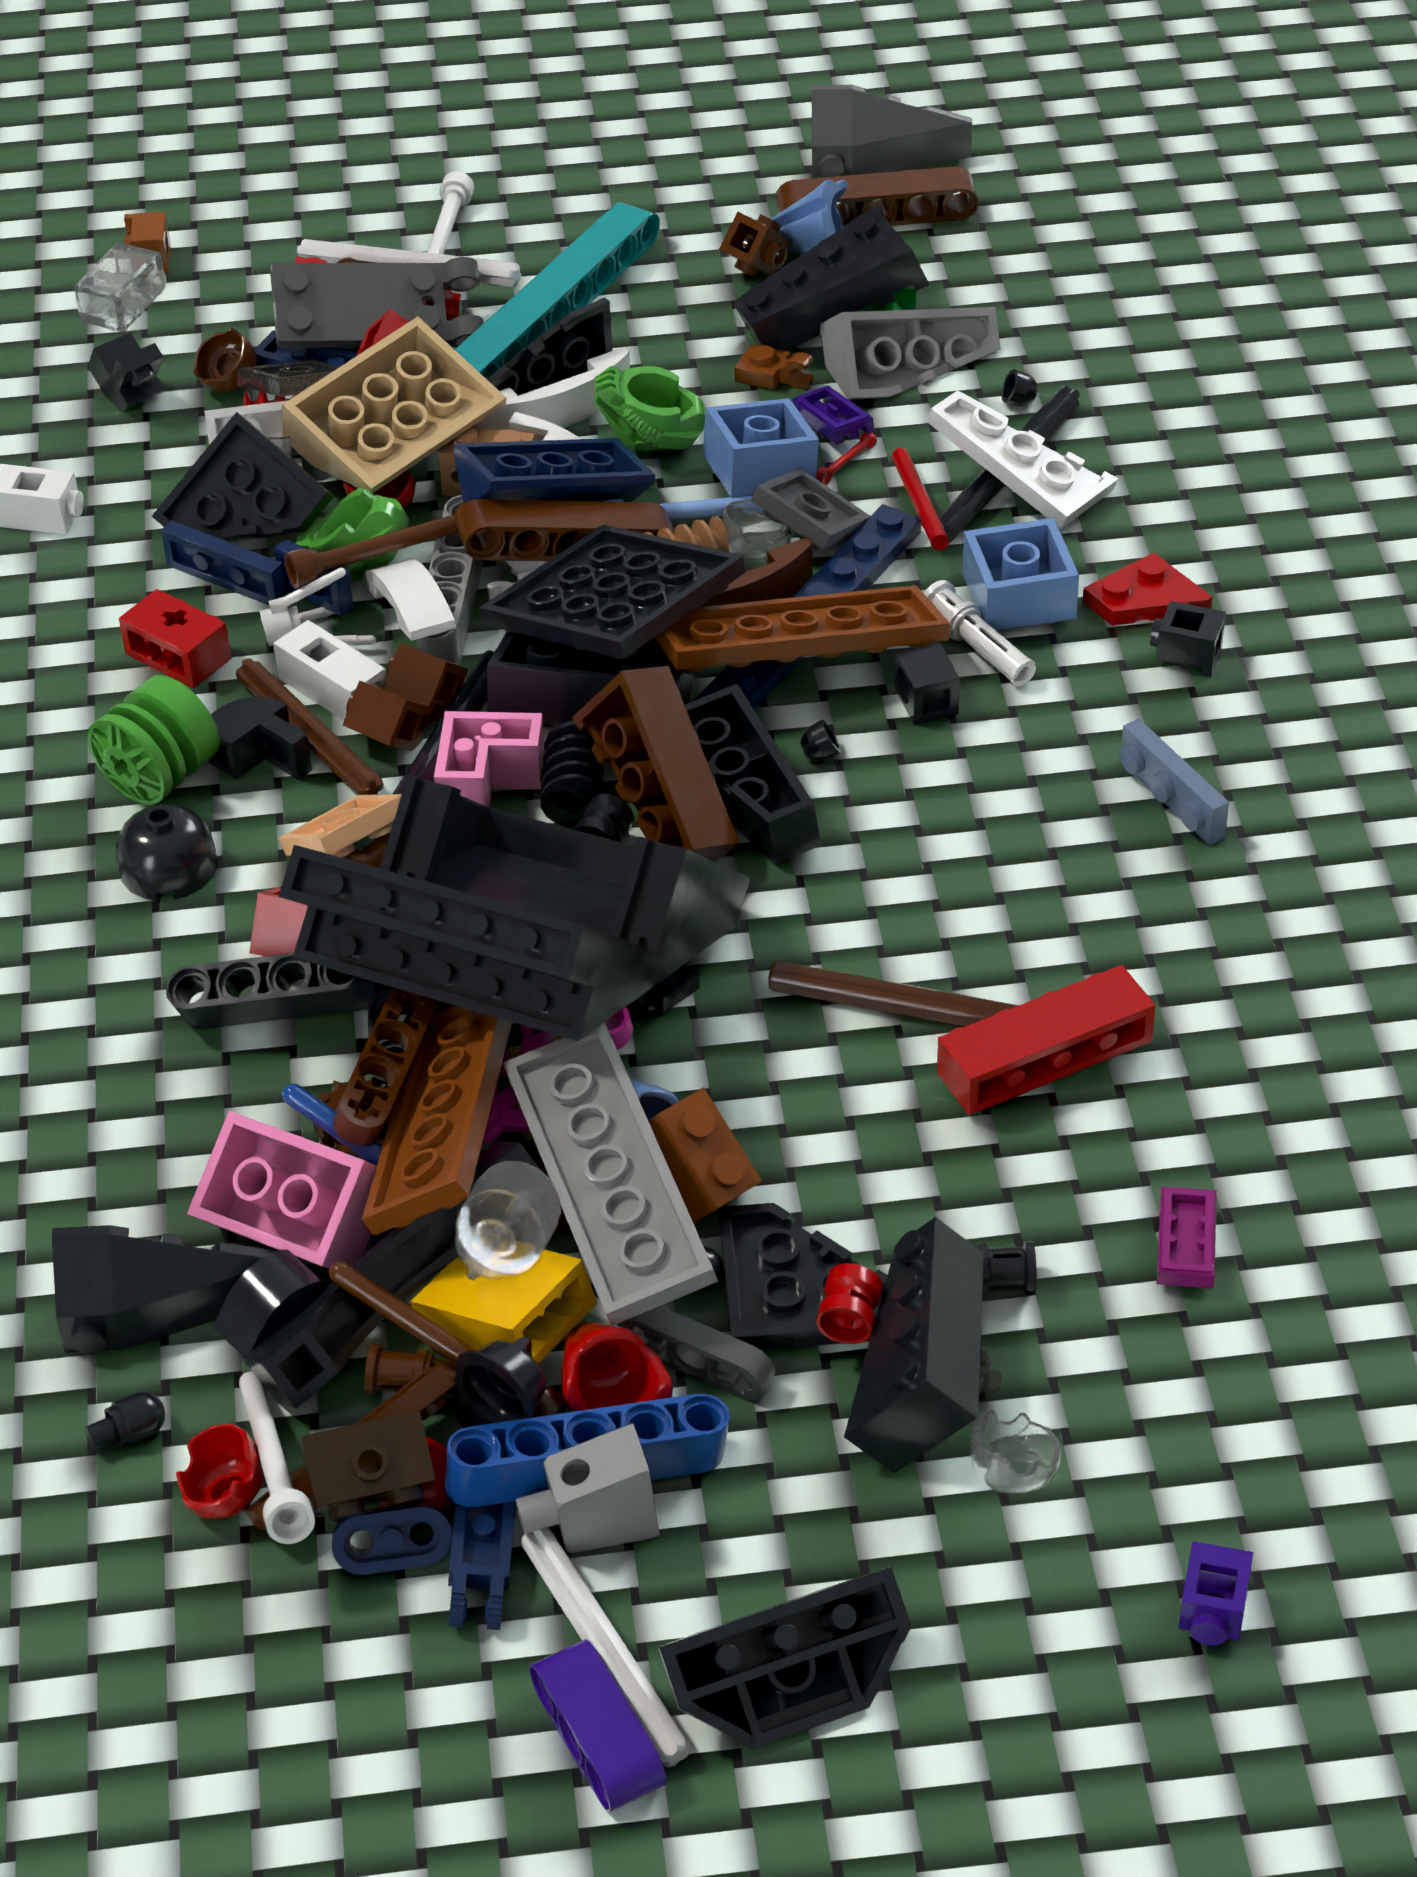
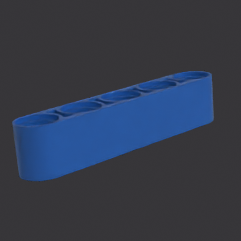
(507, 1458)

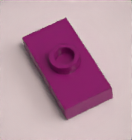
(1186, 1237)

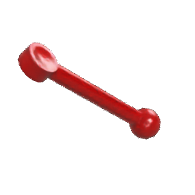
(825, 474)

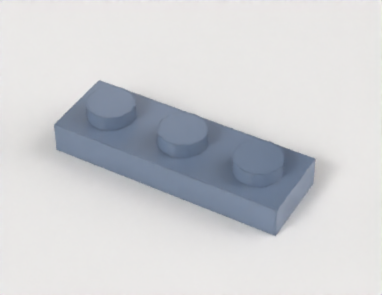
(1174, 782)

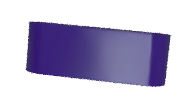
(597, 1725)

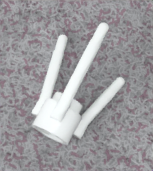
(281, 620)

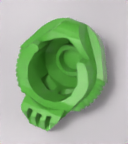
(658, 413)
(354, 520)

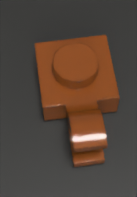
(769, 366)

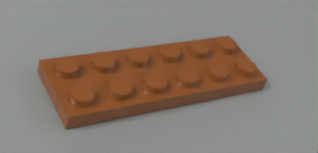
(803, 627)
(438, 1119)

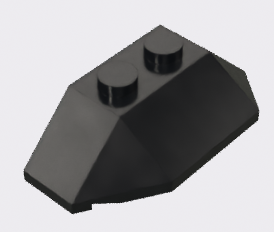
(791, 1661)

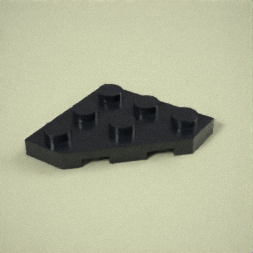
(244, 489)
(776, 1276)

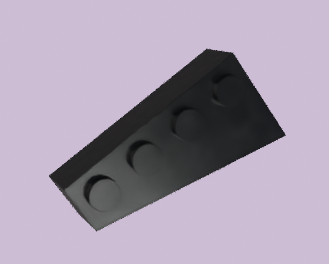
(840, 274)
(753, 776)
(922, 1350)

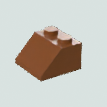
(702, 1155)

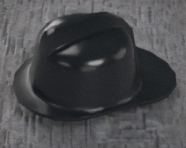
(497, 1383)

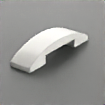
(560, 402)
(414, 595)

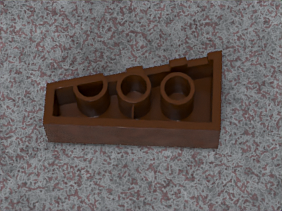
(658, 761)

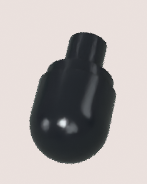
(128, 1420)

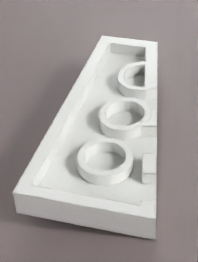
(1039, 475)

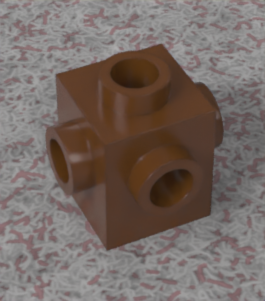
(756, 245)

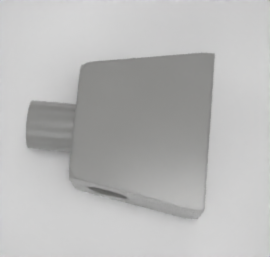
(595, 1494)

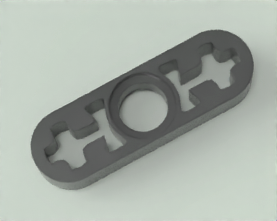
(704, 1352)

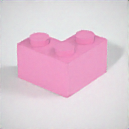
(490, 752)

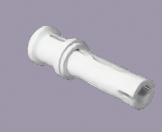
(968, 625)

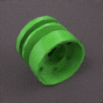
(153, 739)

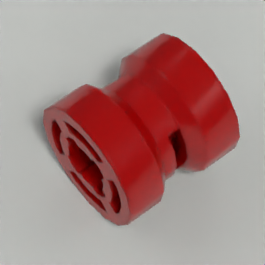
(849, 1303)

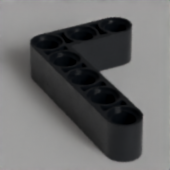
(271, 994)

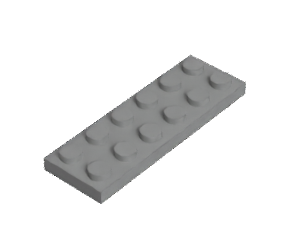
(609, 1175)

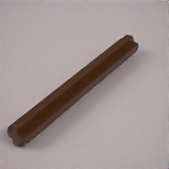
(322, 740)
(881, 995)

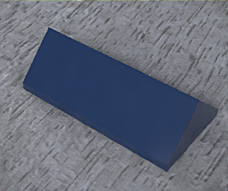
(551, 470)

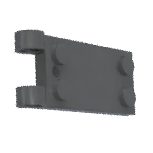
(338, 301)

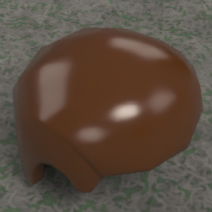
(221, 357)

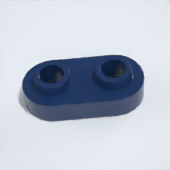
(392, 1544)

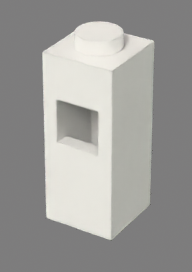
(38, 499)
(323, 667)

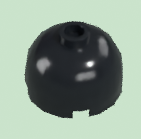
(165, 852)

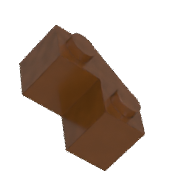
(413, 696)

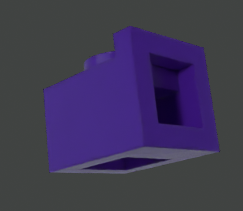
(1213, 1602)

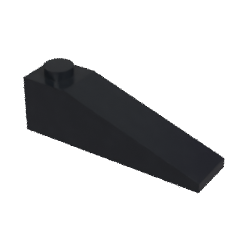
(559, 350)
(136, 1290)

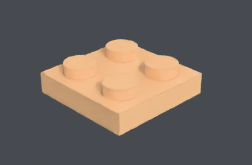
(345, 824)

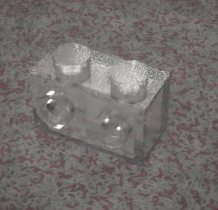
(120, 287)

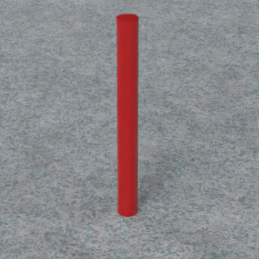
(920, 499)

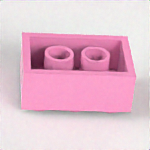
(285, 1192)

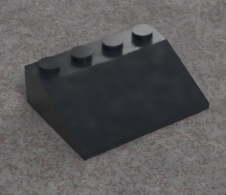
(559, 679)

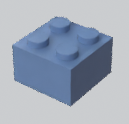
(757, 443)
(1020, 574)

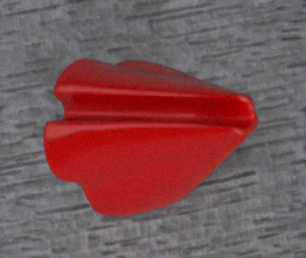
(610, 1368)

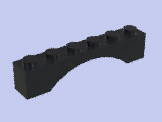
(335, 1323)

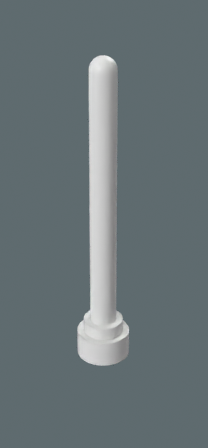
(455, 193)
(287, 1510)

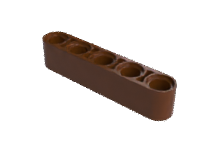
(896, 195)
(545, 527)

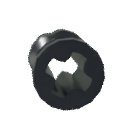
(1009, 1266)

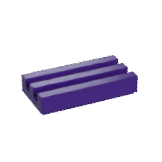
(826, 417)

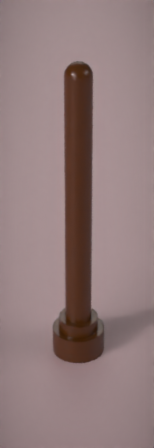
(306, 566)
(421, 1326)

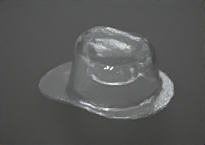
(506, 1220)

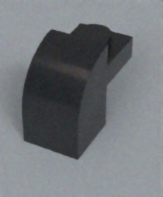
(127, 371)
(259, 731)
(267, 1298)

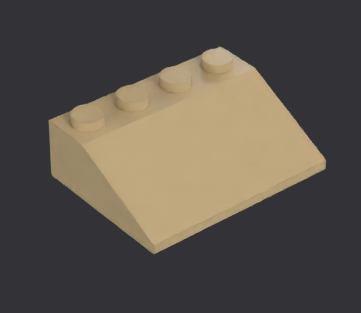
(388, 408)

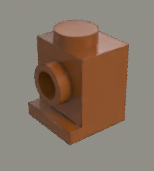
(149, 232)

